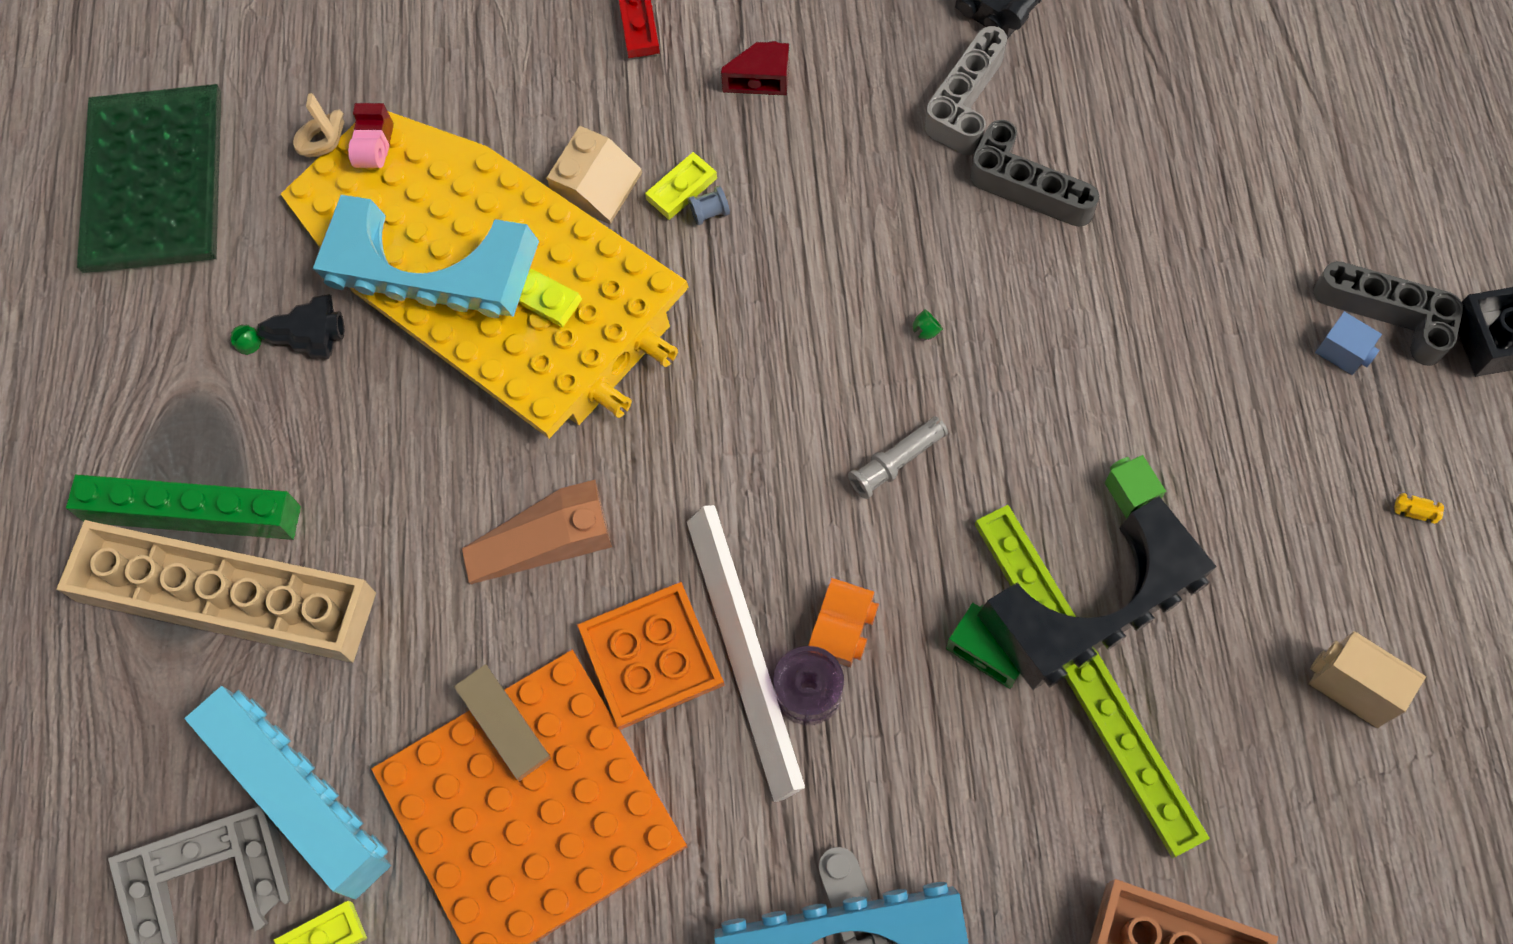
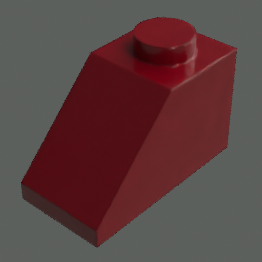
(758, 70)

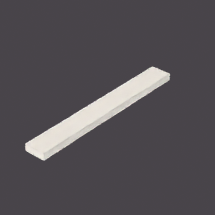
(745, 655)

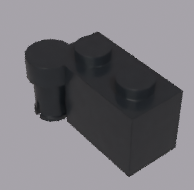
(1005, 14)

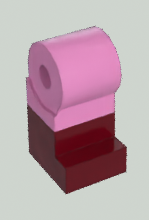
(370, 135)

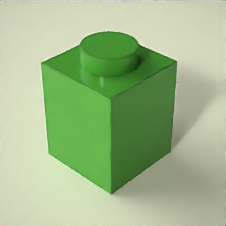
(1133, 484)

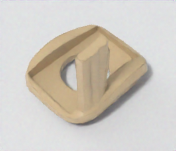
(330, 125)

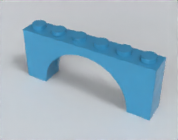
(905, 918)

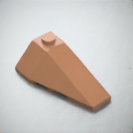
(550, 531)

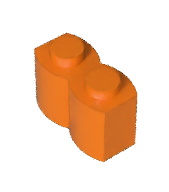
(842, 621)

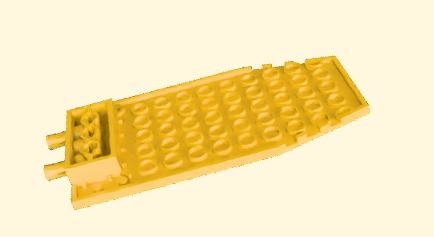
(439, 208)

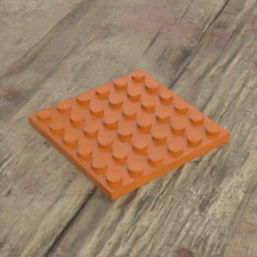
(536, 850)

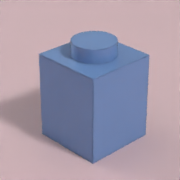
(1350, 344)

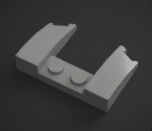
(143, 872)

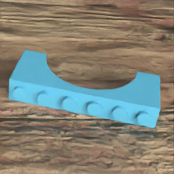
(483, 281)

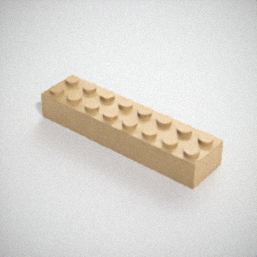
(218, 590)

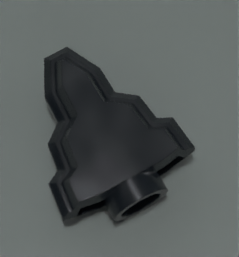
(306, 328)

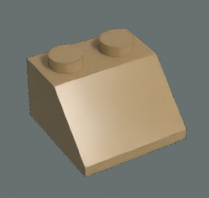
(594, 174)

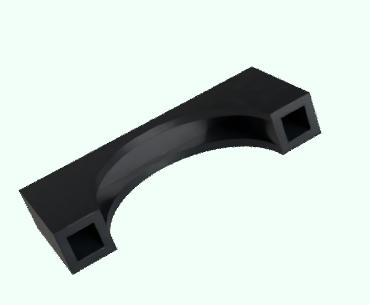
(1048, 642)

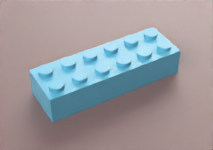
(289, 793)

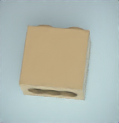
(1366, 679)

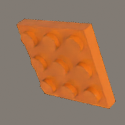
(650, 655)

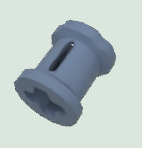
(709, 205)

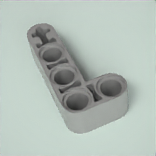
(968, 80)

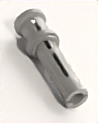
(885, 465)

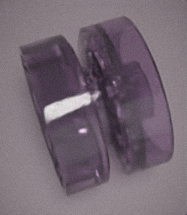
(808, 666)

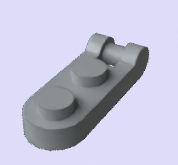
(844, 880)

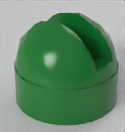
(928, 324)
(245, 339)

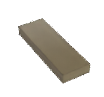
(502, 722)

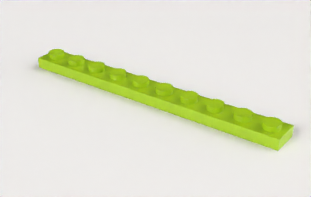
(1099, 694)

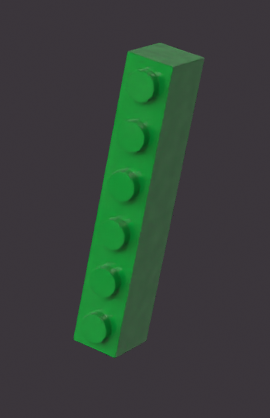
(184, 507)

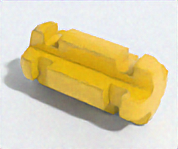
(1419, 508)

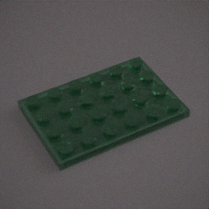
(150, 179)

